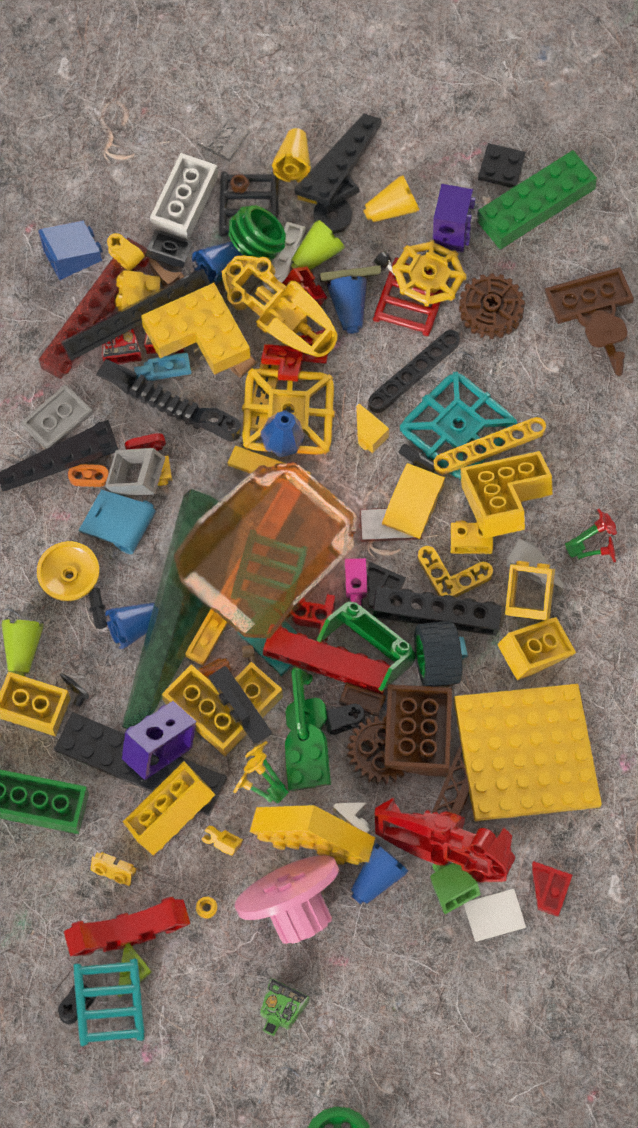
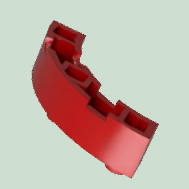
(125, 928)

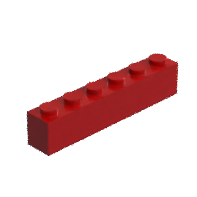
(326, 659)

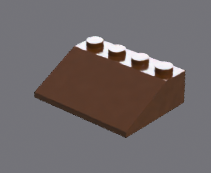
(418, 729)

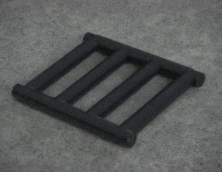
(225, 195)

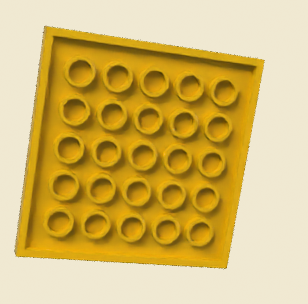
(526, 752)

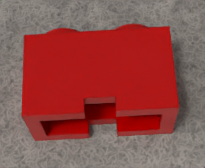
(306, 279)

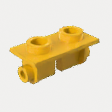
(104, 866)

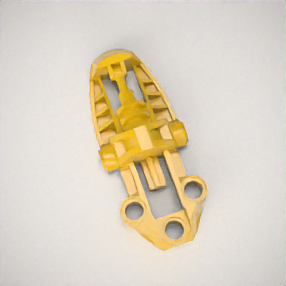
(285, 311)

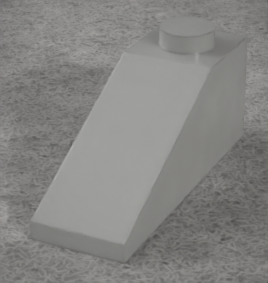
(528, 552)

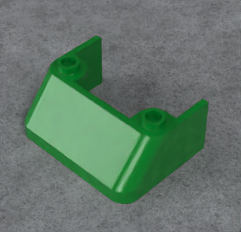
(376, 634)

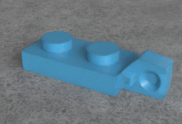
(164, 367)

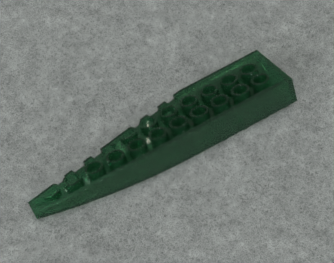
(173, 621)

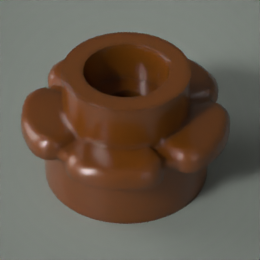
(239, 179)

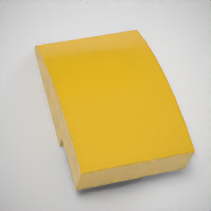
(413, 501)

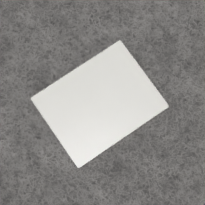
(494, 915)

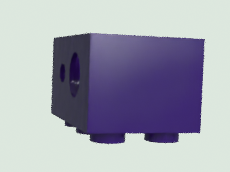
(453, 217)
(163, 733)

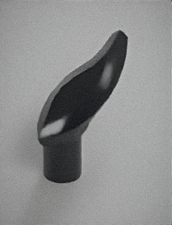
(75, 687)

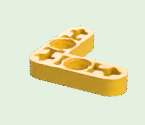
(452, 581)

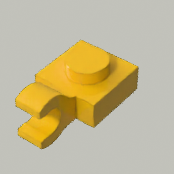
(223, 840)

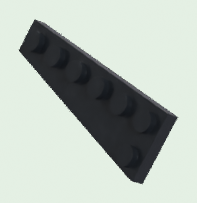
(334, 168)

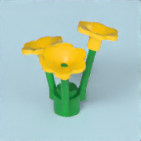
(276, 790)

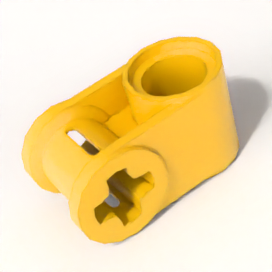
(126, 254)

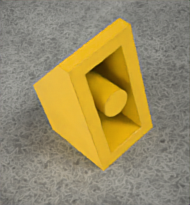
(370, 430)

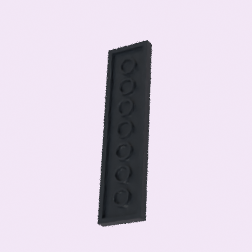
(103, 749)

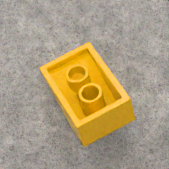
(535, 647)

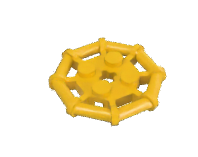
(426, 282)

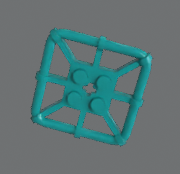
(455, 411)

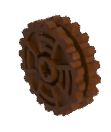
(495, 320)

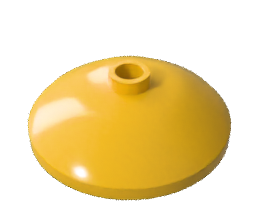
(67, 559)

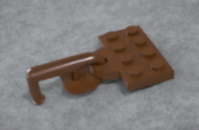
(594, 305)

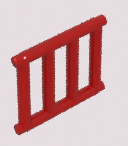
(385, 298)

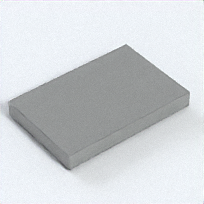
(56, 417)

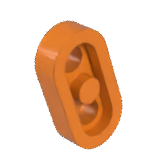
(89, 475)

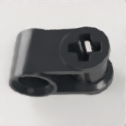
(342, 718)
(70, 1003)

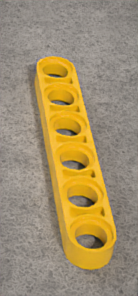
(491, 448)

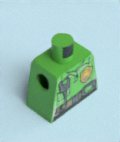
(282, 1006)

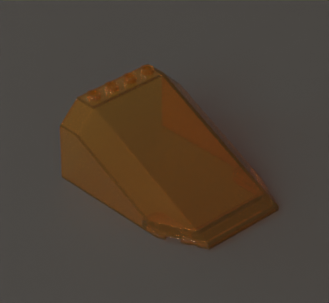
(266, 548)

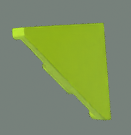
(129, 954)

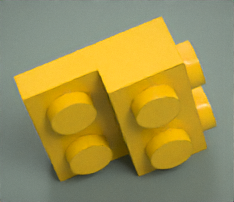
(134, 287)

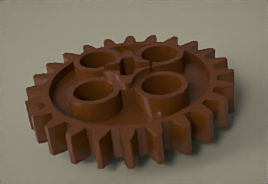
(369, 736)

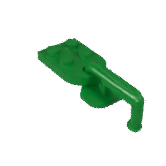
(308, 759)

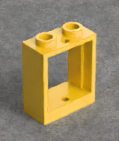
(513, 610)

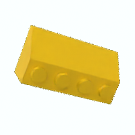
(168, 808)

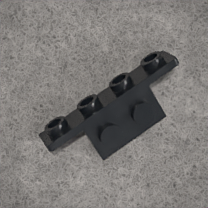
(240, 705)

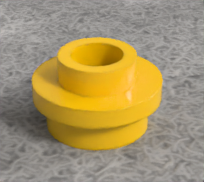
(206, 901)

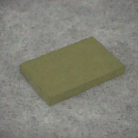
(363, 272)

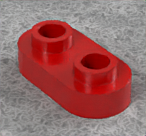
(154, 441)

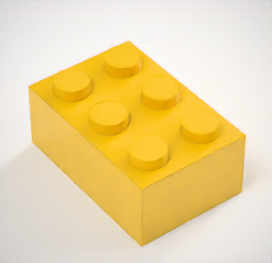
(33, 703)

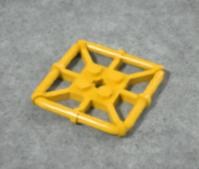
(296, 400)

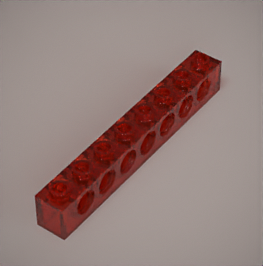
(83, 313)

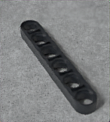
(411, 368)

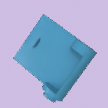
(118, 520)

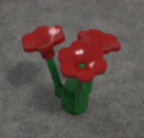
(576, 545)

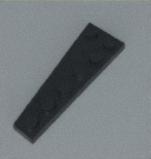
(74, 451)

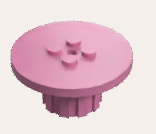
(291, 898)

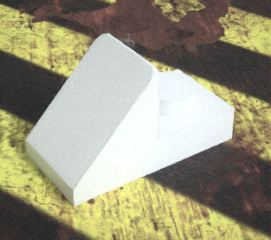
(350, 812)

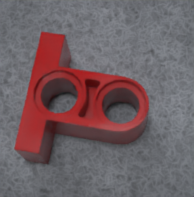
(312, 611)

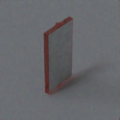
(373, 530)

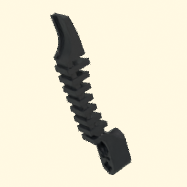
(199, 417)

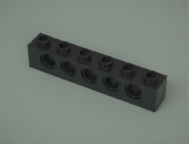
(406, 613)

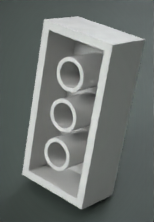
(184, 196)

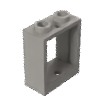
(148, 476)

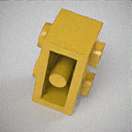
(468, 539)

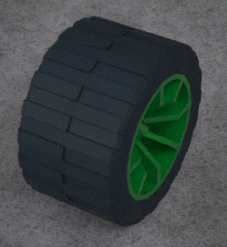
(438, 654)

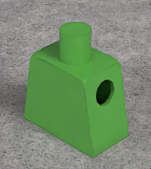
(453, 886)

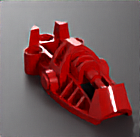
(443, 840)

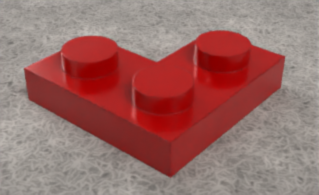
(287, 358)

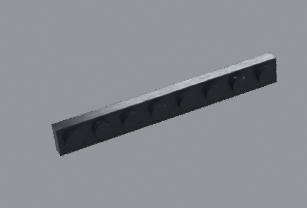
(131, 316)

